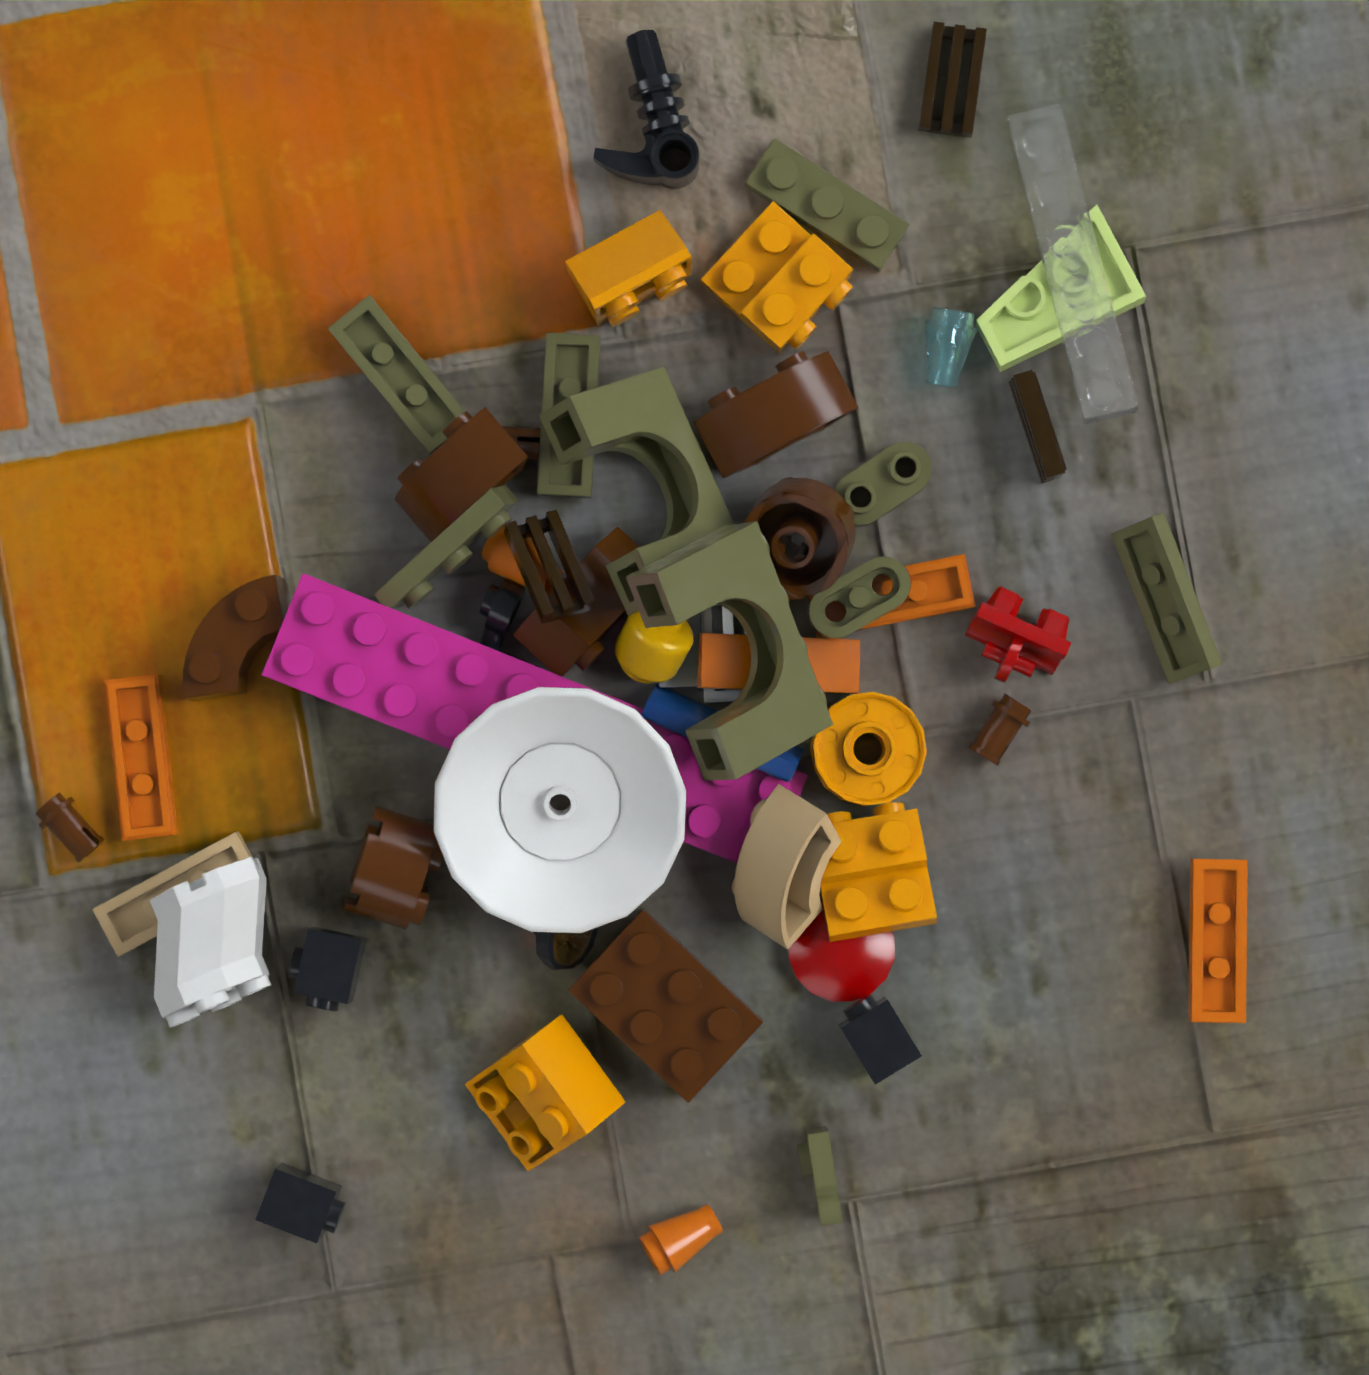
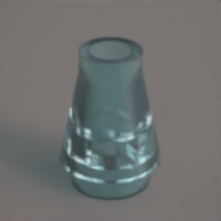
(948, 344)

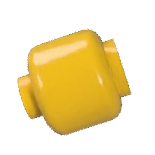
(652, 652)

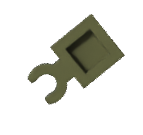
(817, 1160)

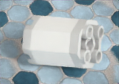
(210, 941)

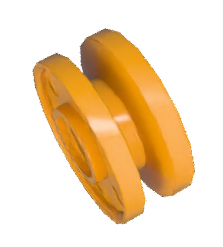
(901, 745)

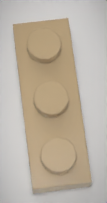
(130, 916)

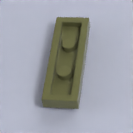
(827, 205)
(568, 370)
(397, 372)
(449, 549)
(1166, 598)

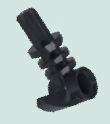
(664, 124)

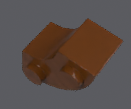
(775, 412)
(459, 472)
(232, 637)
(577, 637)

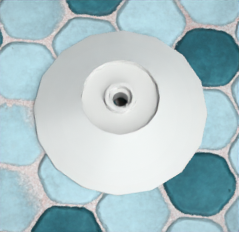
(550, 864)

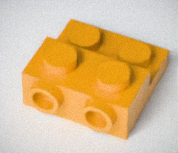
(779, 279)
(877, 875)

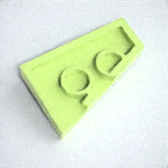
(1025, 317)

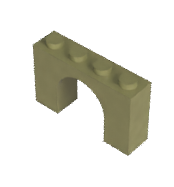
(648, 423)
(781, 696)

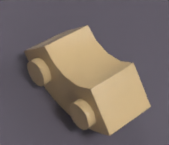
(783, 865)

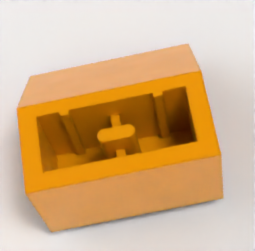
(630, 269)
(545, 1093)

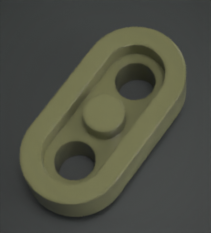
(882, 482)
(858, 597)

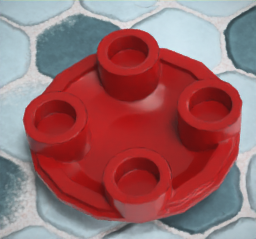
(841, 968)

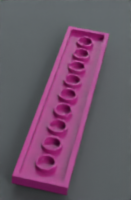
(442, 682)

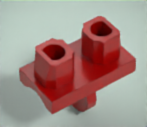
(1015, 642)

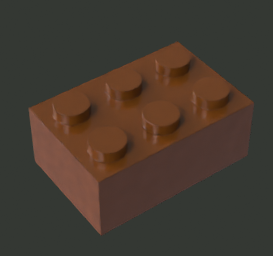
(666, 1005)

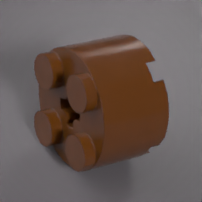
(822, 519)
(393, 869)

